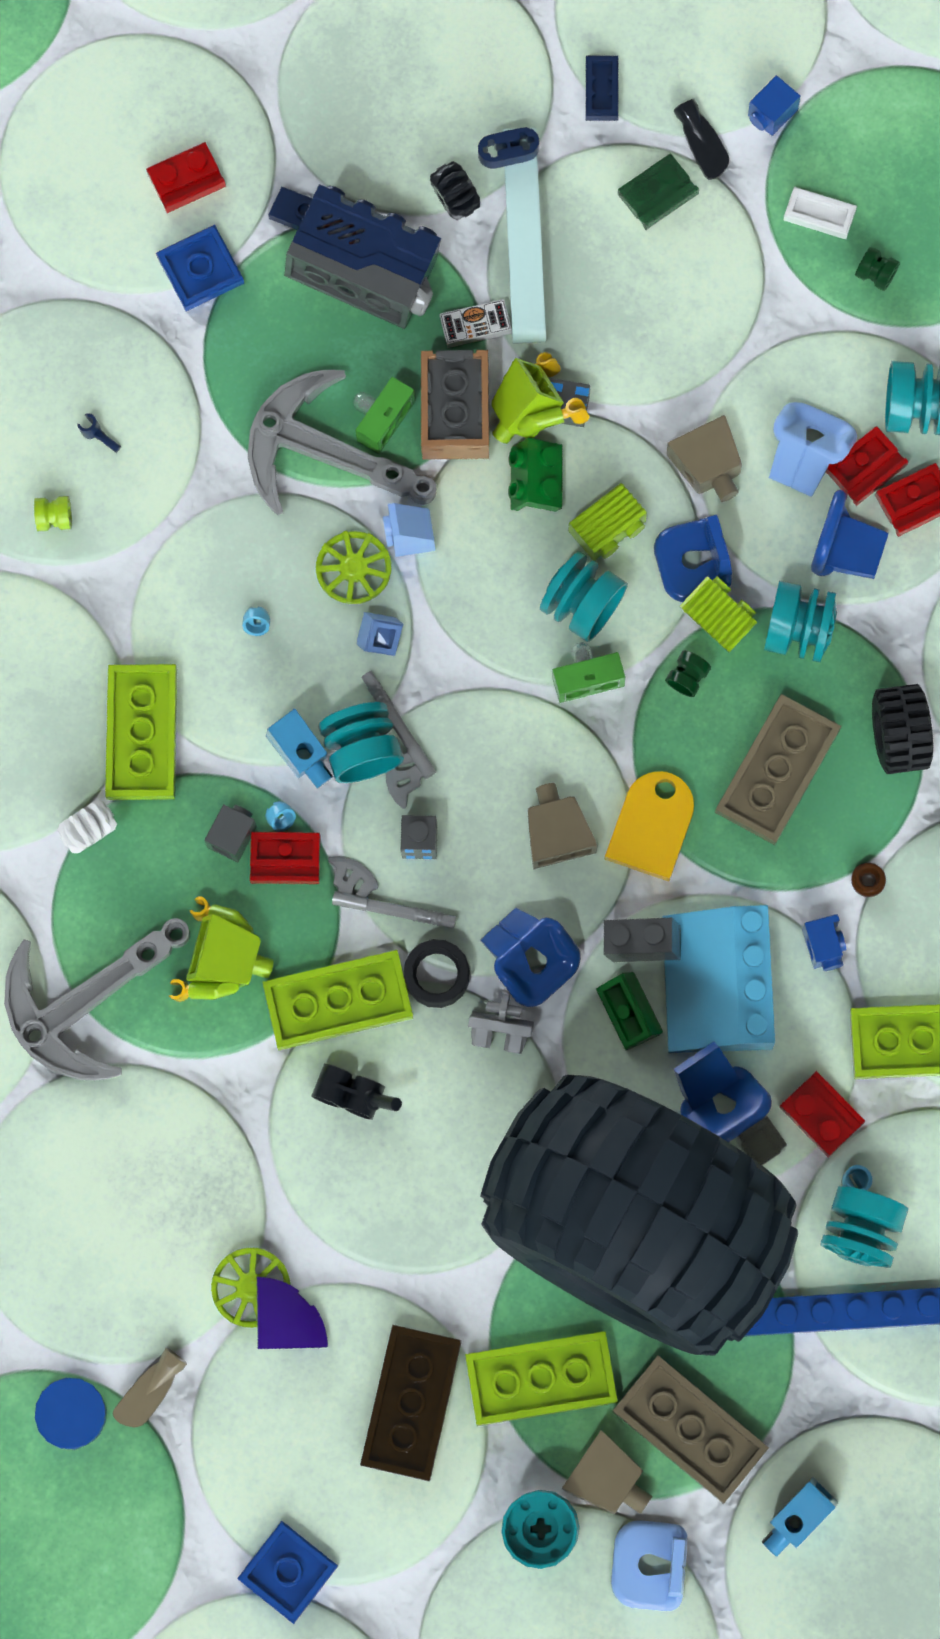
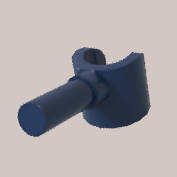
(96, 432)

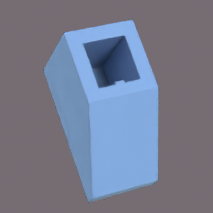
(408, 529)

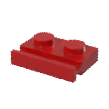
(186, 177)
(867, 466)
(912, 499)
(285, 858)
(822, 1114)

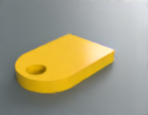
(652, 827)

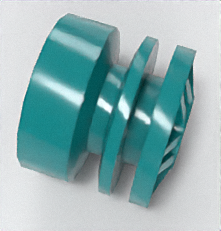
(912, 398)
(578, 593)
(800, 621)
(361, 742)
(864, 1227)
(526, 1545)

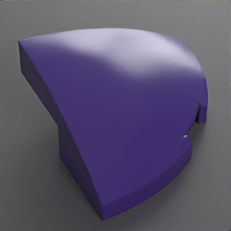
(286, 1318)

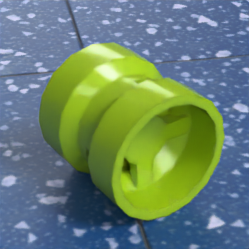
(55, 513)

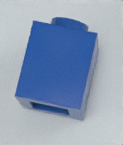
(773, 106)

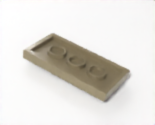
(778, 769)
(690, 1429)

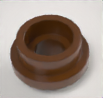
(872, 870)

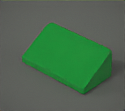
(629, 1010)

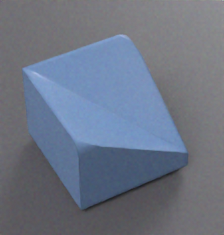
(379, 633)

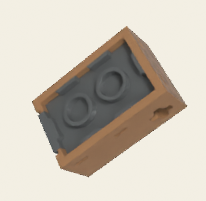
(455, 404)

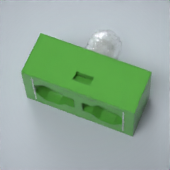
(382, 413)
(587, 674)

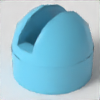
(249, 621)
(285, 821)
(860, 1175)

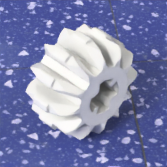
(87, 826)

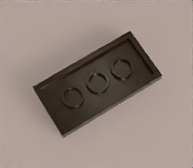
(411, 1403)

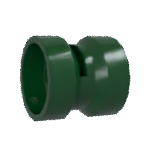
(877, 268)
(688, 673)

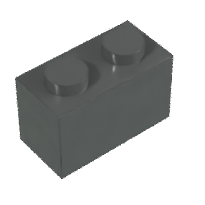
(642, 940)

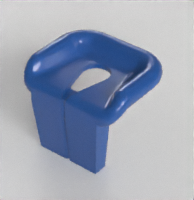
(691, 536)
(847, 543)
(511, 941)
(710, 1074)

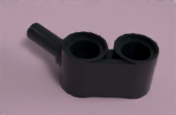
(357, 1095)

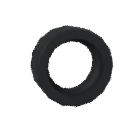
(434, 999)

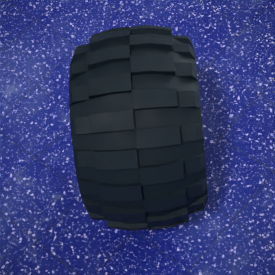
(640, 1213)

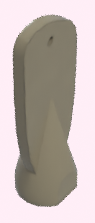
(149, 1391)

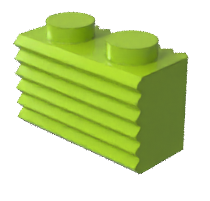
(608, 523)
(719, 613)

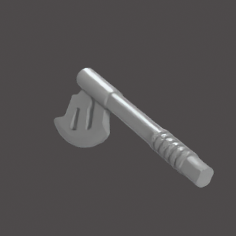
(414, 753)
(361, 902)

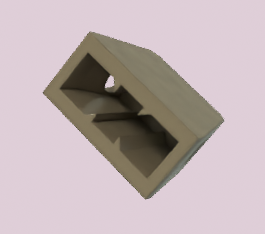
(708, 458)
(557, 829)
(607, 1478)

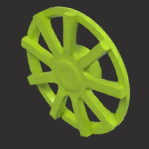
(353, 566)
(246, 1284)

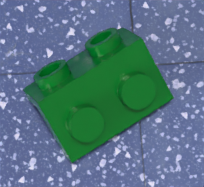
(536, 475)

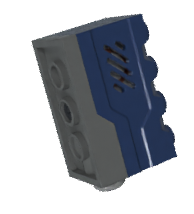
(363, 257)

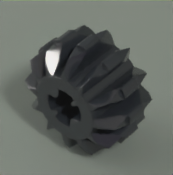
(455, 190)

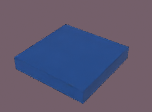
(200, 268)
(287, 1572)

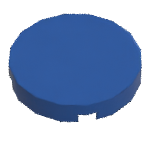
(70, 1413)

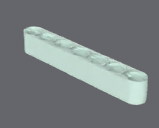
(525, 250)

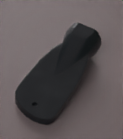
(702, 140)

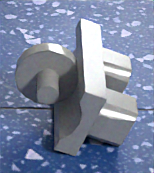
(515, 1029)

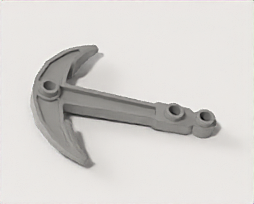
(317, 445)
(74, 1005)

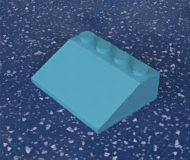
(721, 982)

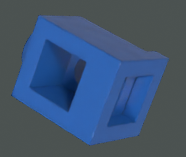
(824, 942)

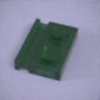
(658, 191)

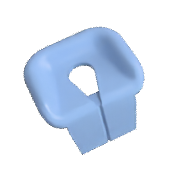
(803, 462)
(641, 1591)

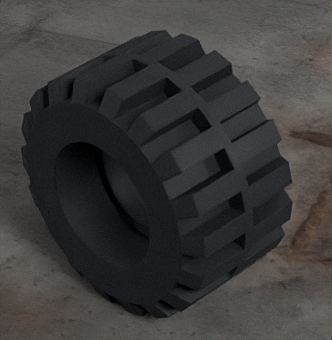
(902, 728)

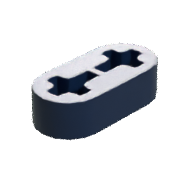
(508, 148)

